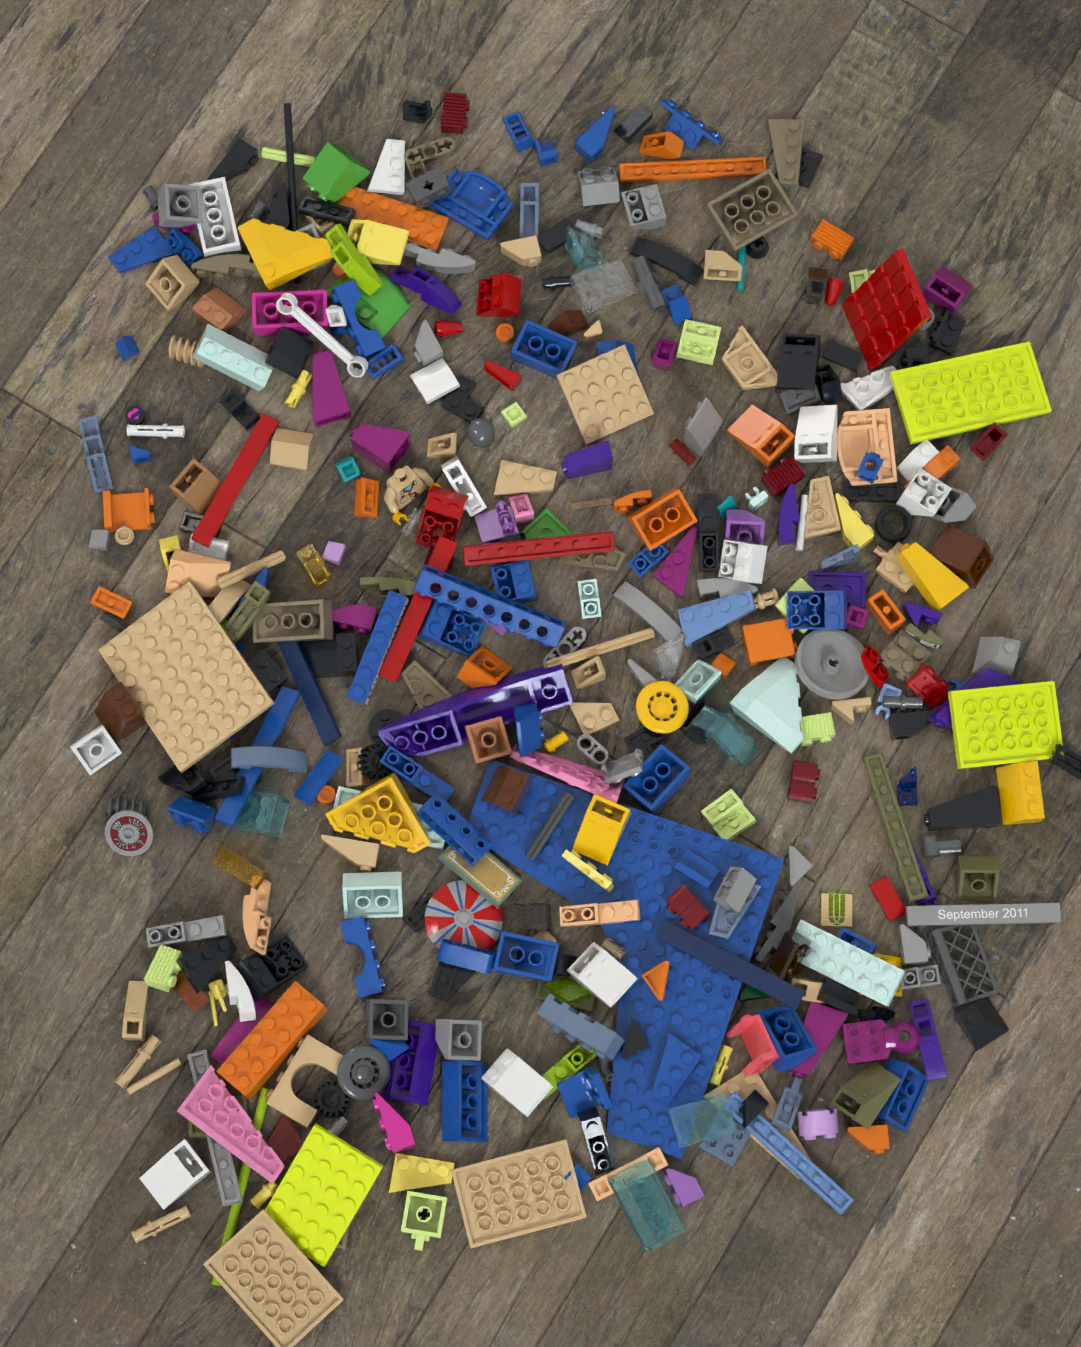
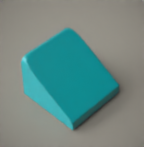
(347, 468)
(728, 503)

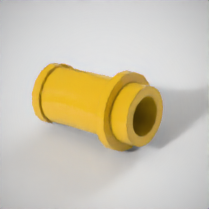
(556, 741)

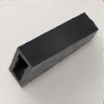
(967, 812)

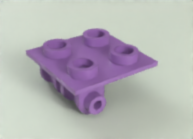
(496, 523)

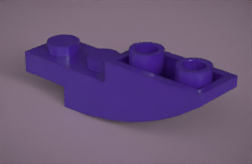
(431, 289)
(929, 1041)

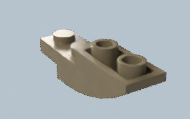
(222, 266)

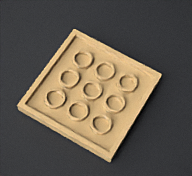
(604, 394)

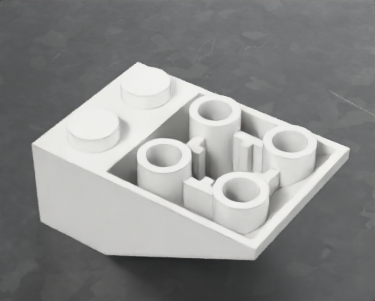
(816, 434)
(601, 974)
(175, 1174)

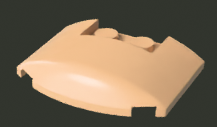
(863, 433)

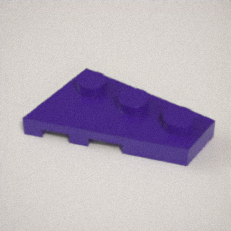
(851, 582)

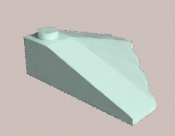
(772, 704)

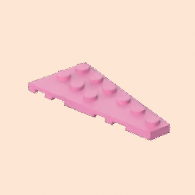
(572, 773)
(225, 1121)

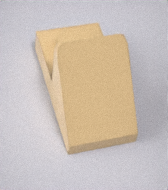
(845, 708)

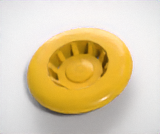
(662, 707)

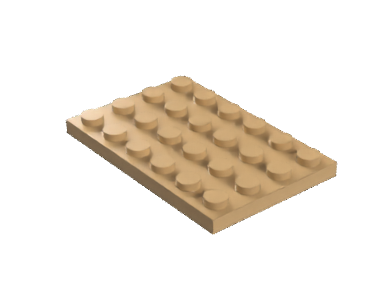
(518, 1194)
(273, 1281)

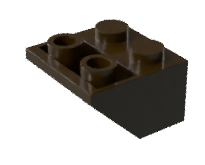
(790, 955)

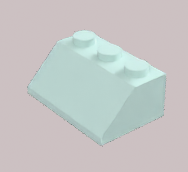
(372, 895)

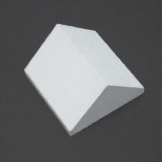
(96, 749)

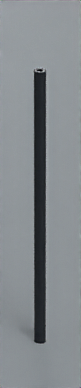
(291, 172)

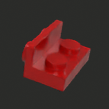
(928, 685)

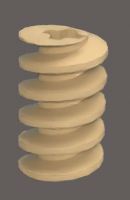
(183, 351)

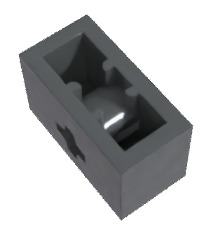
(435, 181)

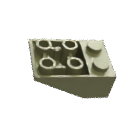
(866, 1094)

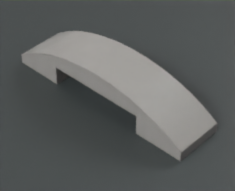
(648, 611)

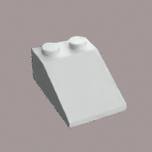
(516, 1082)

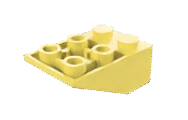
(378, 241)

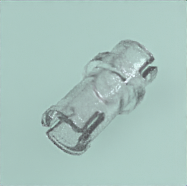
(413, 519)

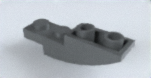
(782, 922)

